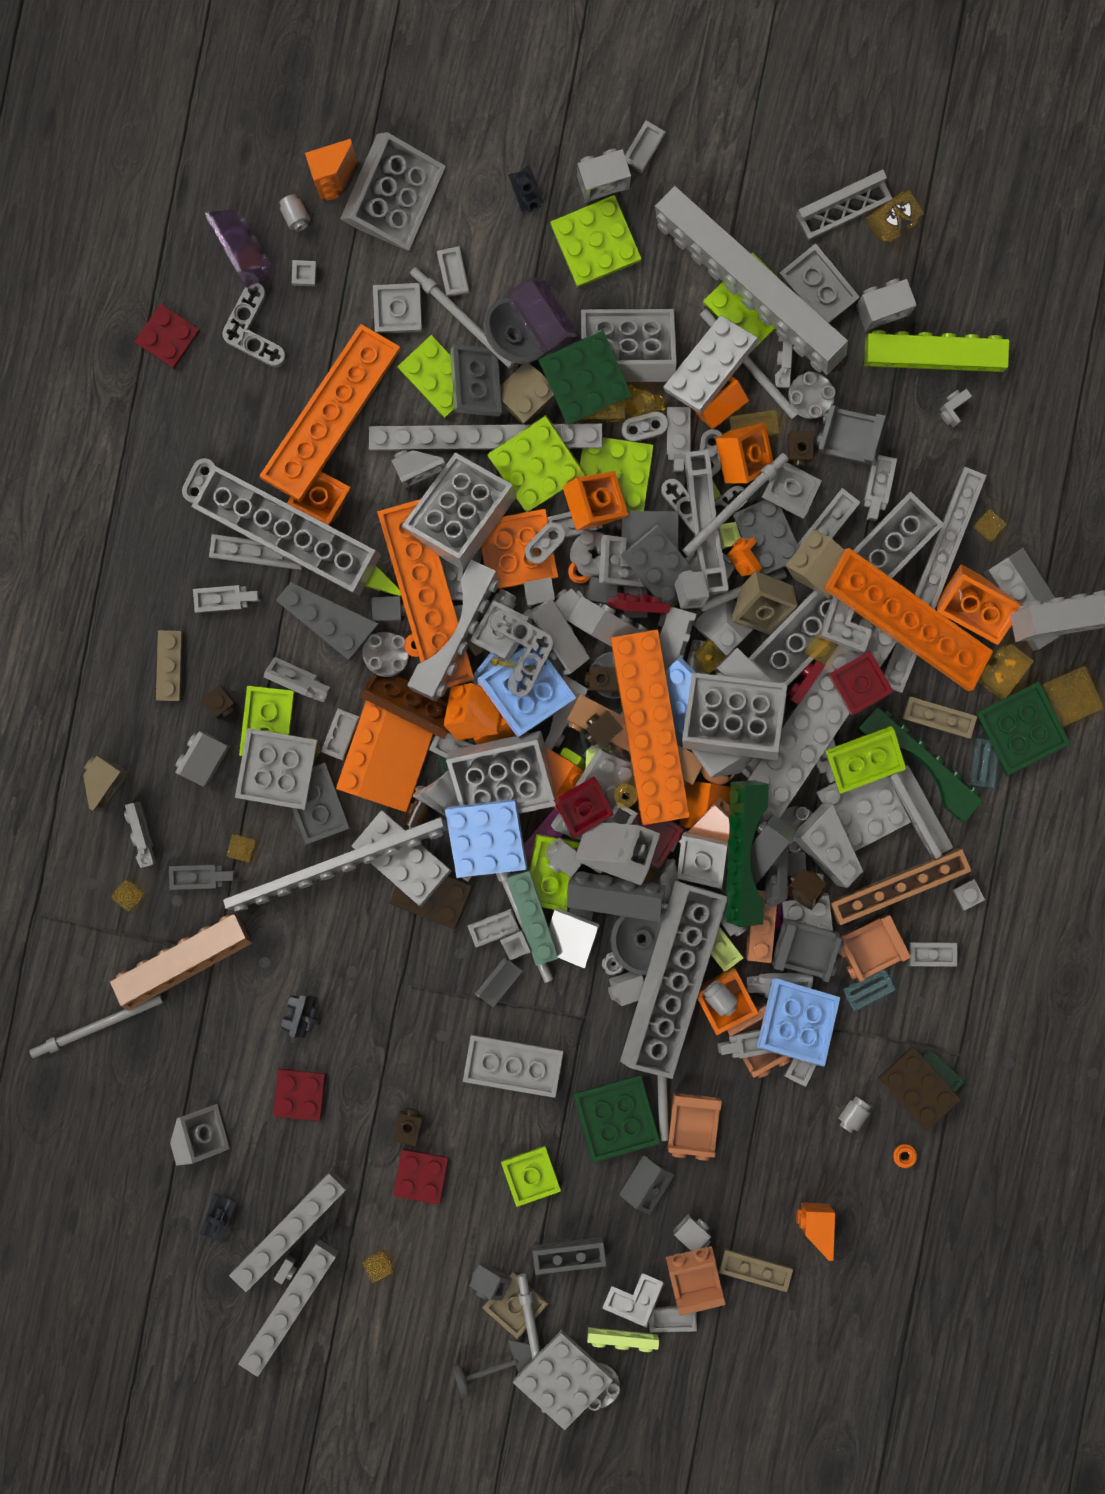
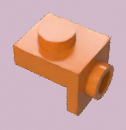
(743, 558)

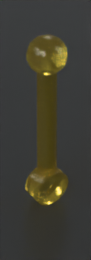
(495, 662)

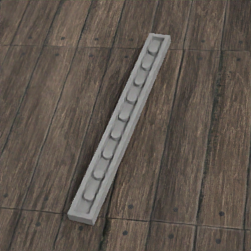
(472, 436)
(938, 565)
(345, 862)

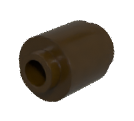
(417, 814)

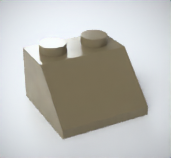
(526, 393)
(815, 561)
(764, 603)
(102, 781)

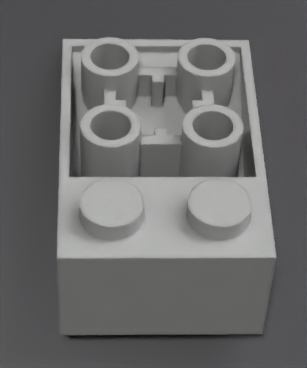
(618, 850)

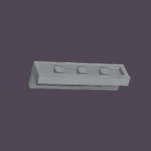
(839, 197)
(920, 813)

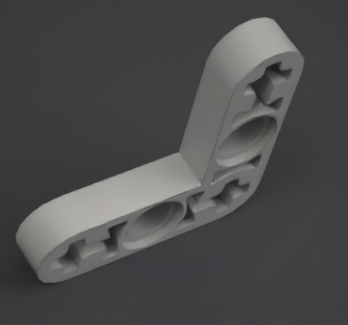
(246, 335)
(687, 518)
(529, 643)

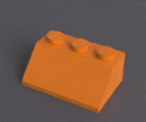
(332, 168)

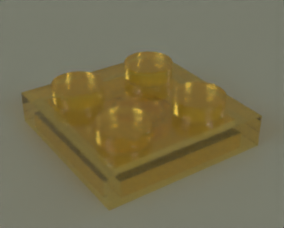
(1072, 696)

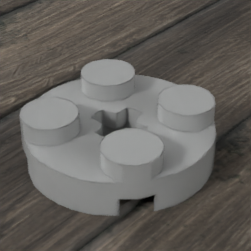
(579, 553)

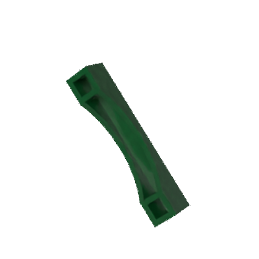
(955, 795)
(747, 806)

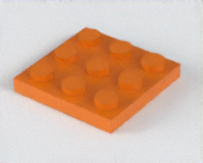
(506, 550)

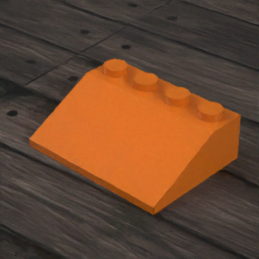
(385, 758)

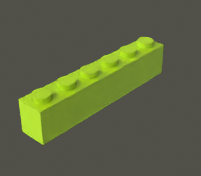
(936, 352)

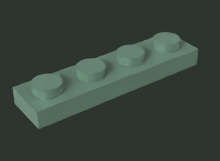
(532, 917)

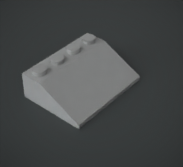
(393, 191)
(639, 339)
(460, 510)
(734, 716)
(503, 772)

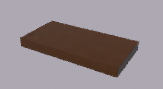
(396, 697)

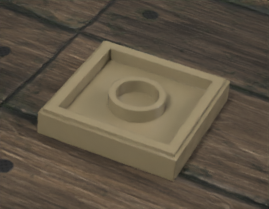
(510, 1312)

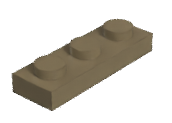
(169, 665)
(939, 717)
(755, 1270)

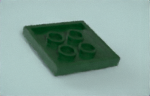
(585, 377)
(1022, 728)
(616, 1118)

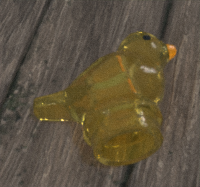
(643, 402)

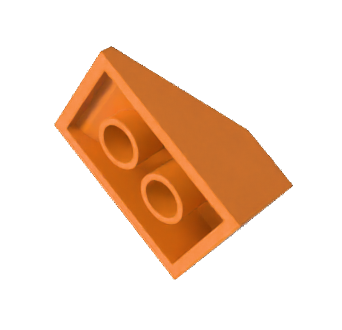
(977, 604)

